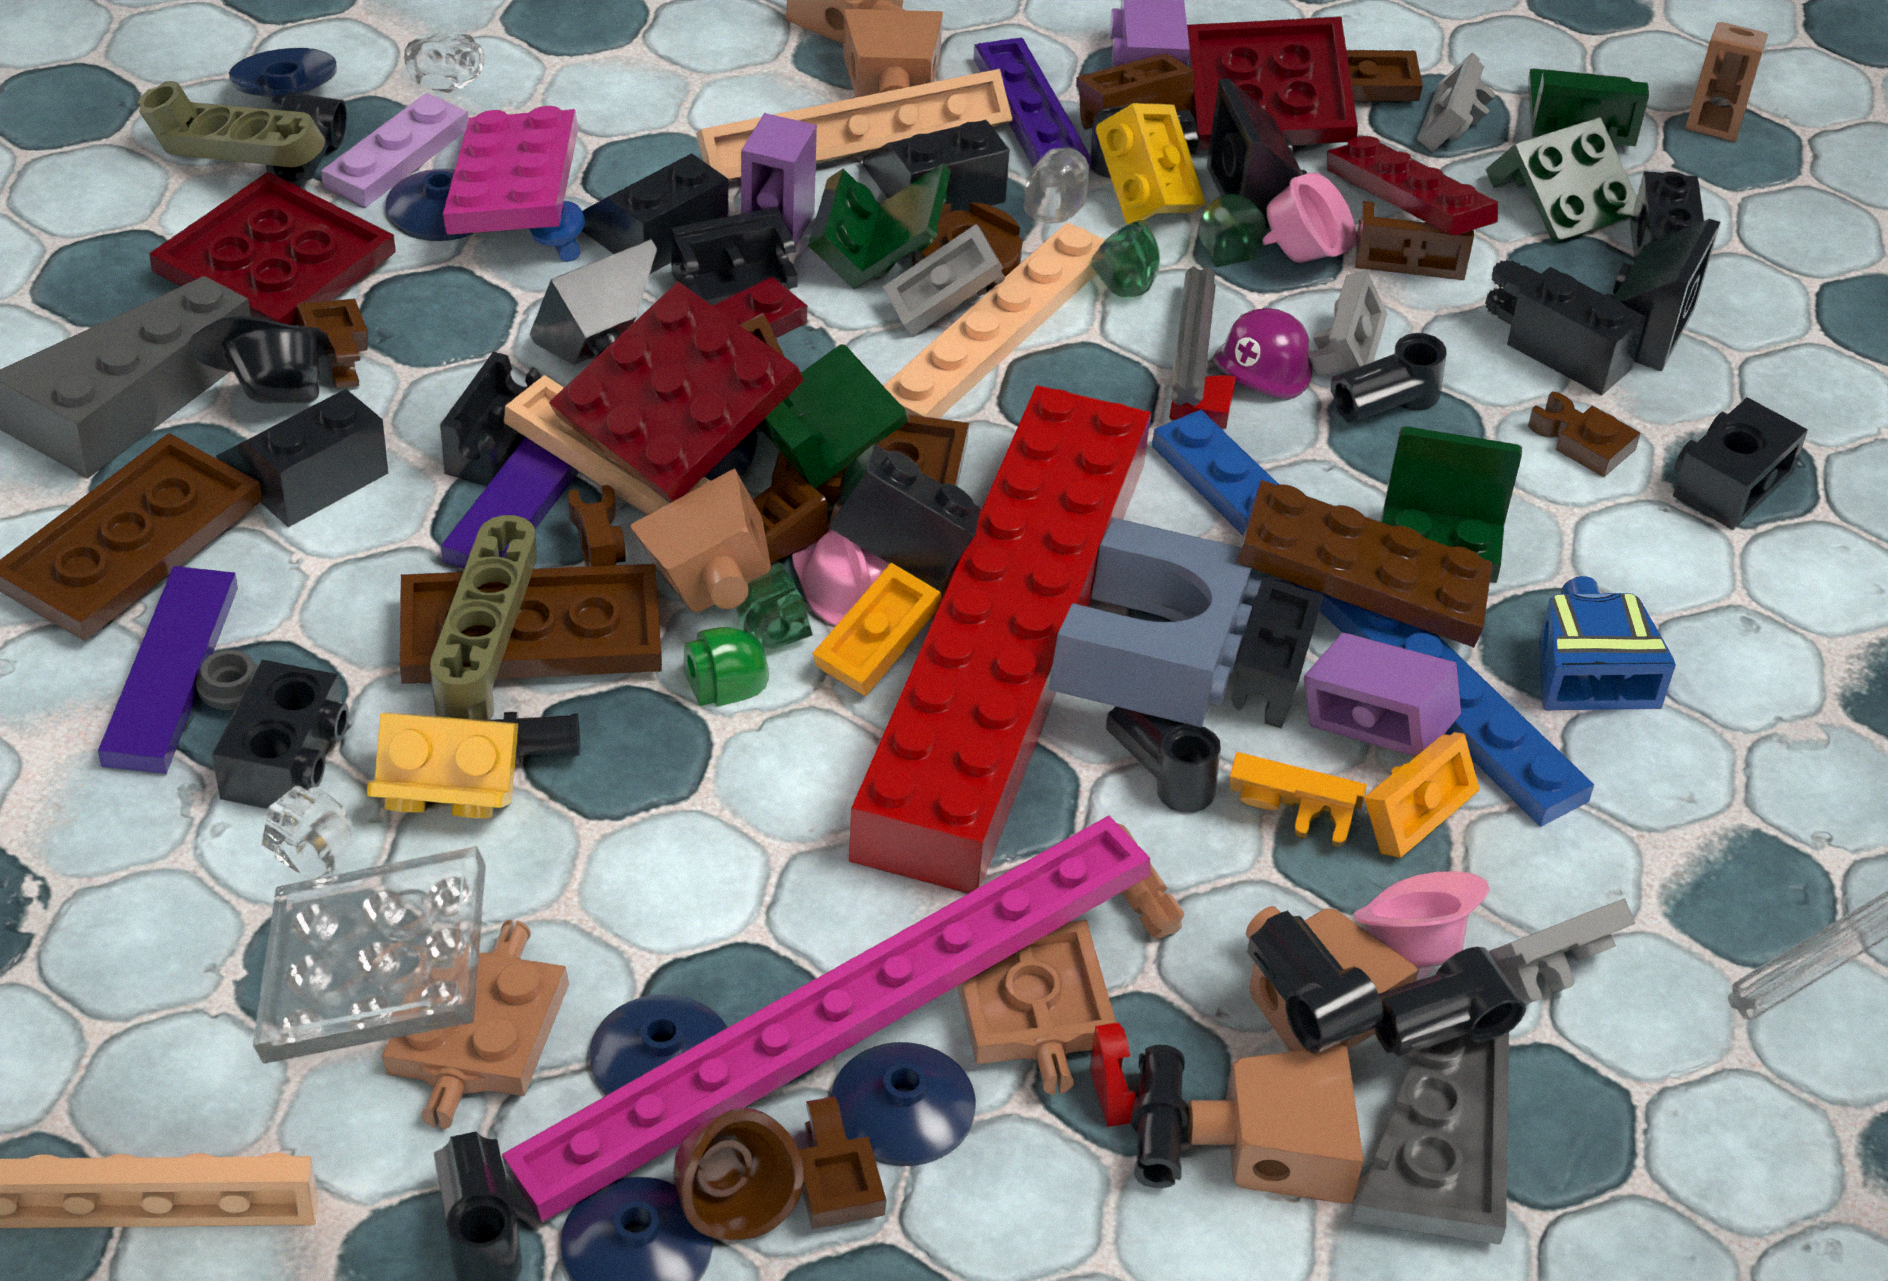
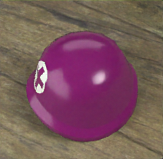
(1267, 353)

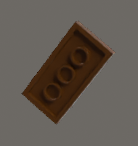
(126, 535)
(1366, 562)
(566, 626)

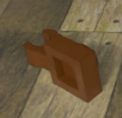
(346, 335)
(598, 540)
(838, 1172)

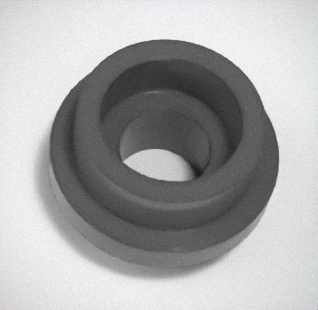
(225, 678)

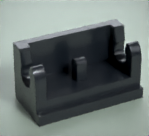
(732, 254)
(474, 430)
(1275, 646)

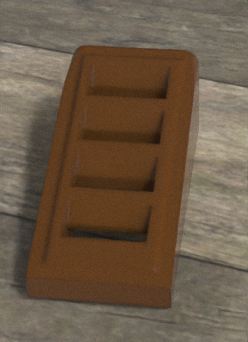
(792, 516)

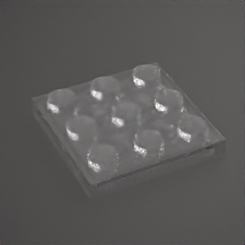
(371, 955)

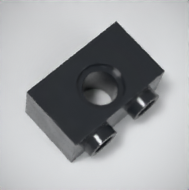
(1664, 206)
(1738, 462)

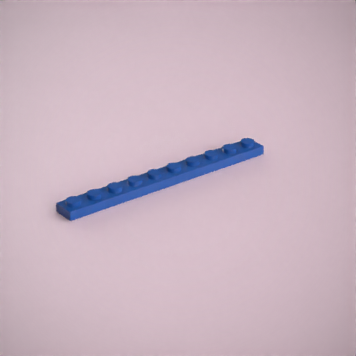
(1495, 732)

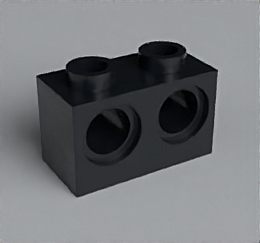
(279, 734)

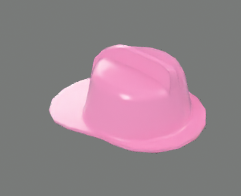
(1310, 220)
(835, 574)
(1425, 916)

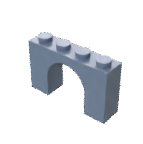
(1152, 665)

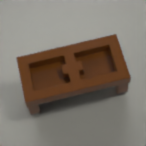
(1144, 81)
(1410, 247)

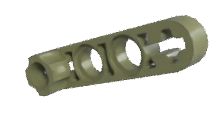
(229, 131)
(469, 690)

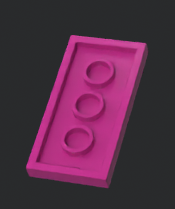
(512, 171)

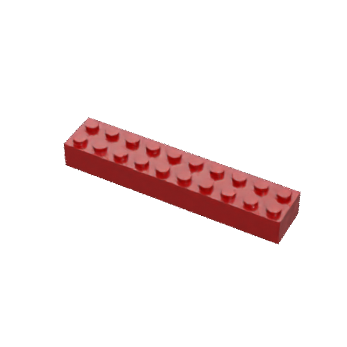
(985, 668)

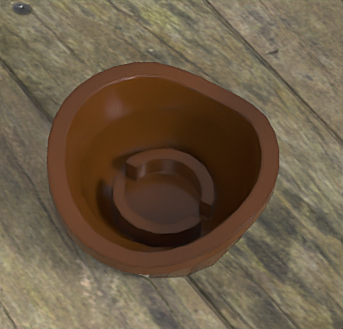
(738, 1175)

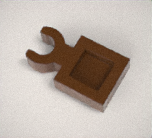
(1587, 437)

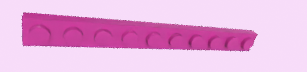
(823, 1018)

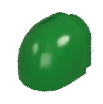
(725, 666)

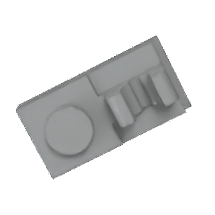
(1456, 104)
(944, 280)
(1355, 330)
(1545, 949)

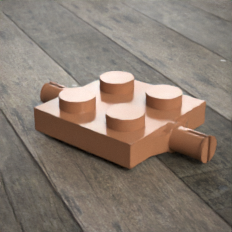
(1039, 1004)
(502, 1045)

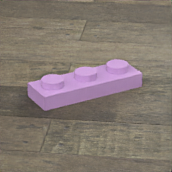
(395, 150)

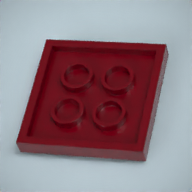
(1286, 67)
(275, 248)
(676, 392)

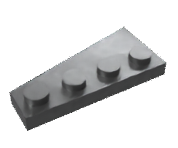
(1445, 1146)

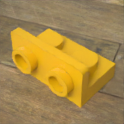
(1149, 162)
(444, 762)

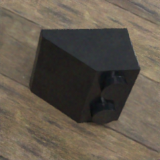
(1248, 149)
(969, 151)
(649, 208)
(1666, 288)
(314, 457)
(904, 514)

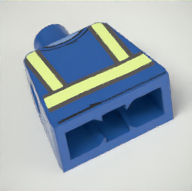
(1601, 651)

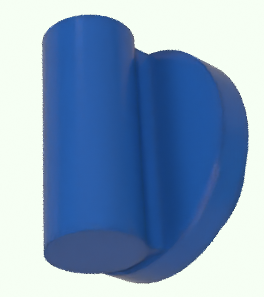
(564, 235)

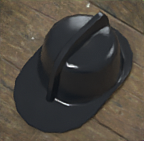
(266, 356)

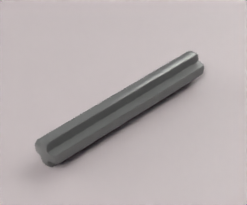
(1193, 336)

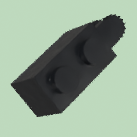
(1566, 324)

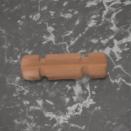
(1160, 910)

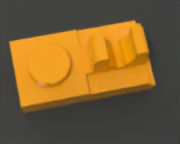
(877, 629)
(1269, 783)
(1421, 794)

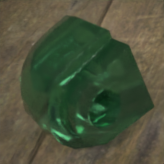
(1232, 229)
(1128, 260)
(774, 610)

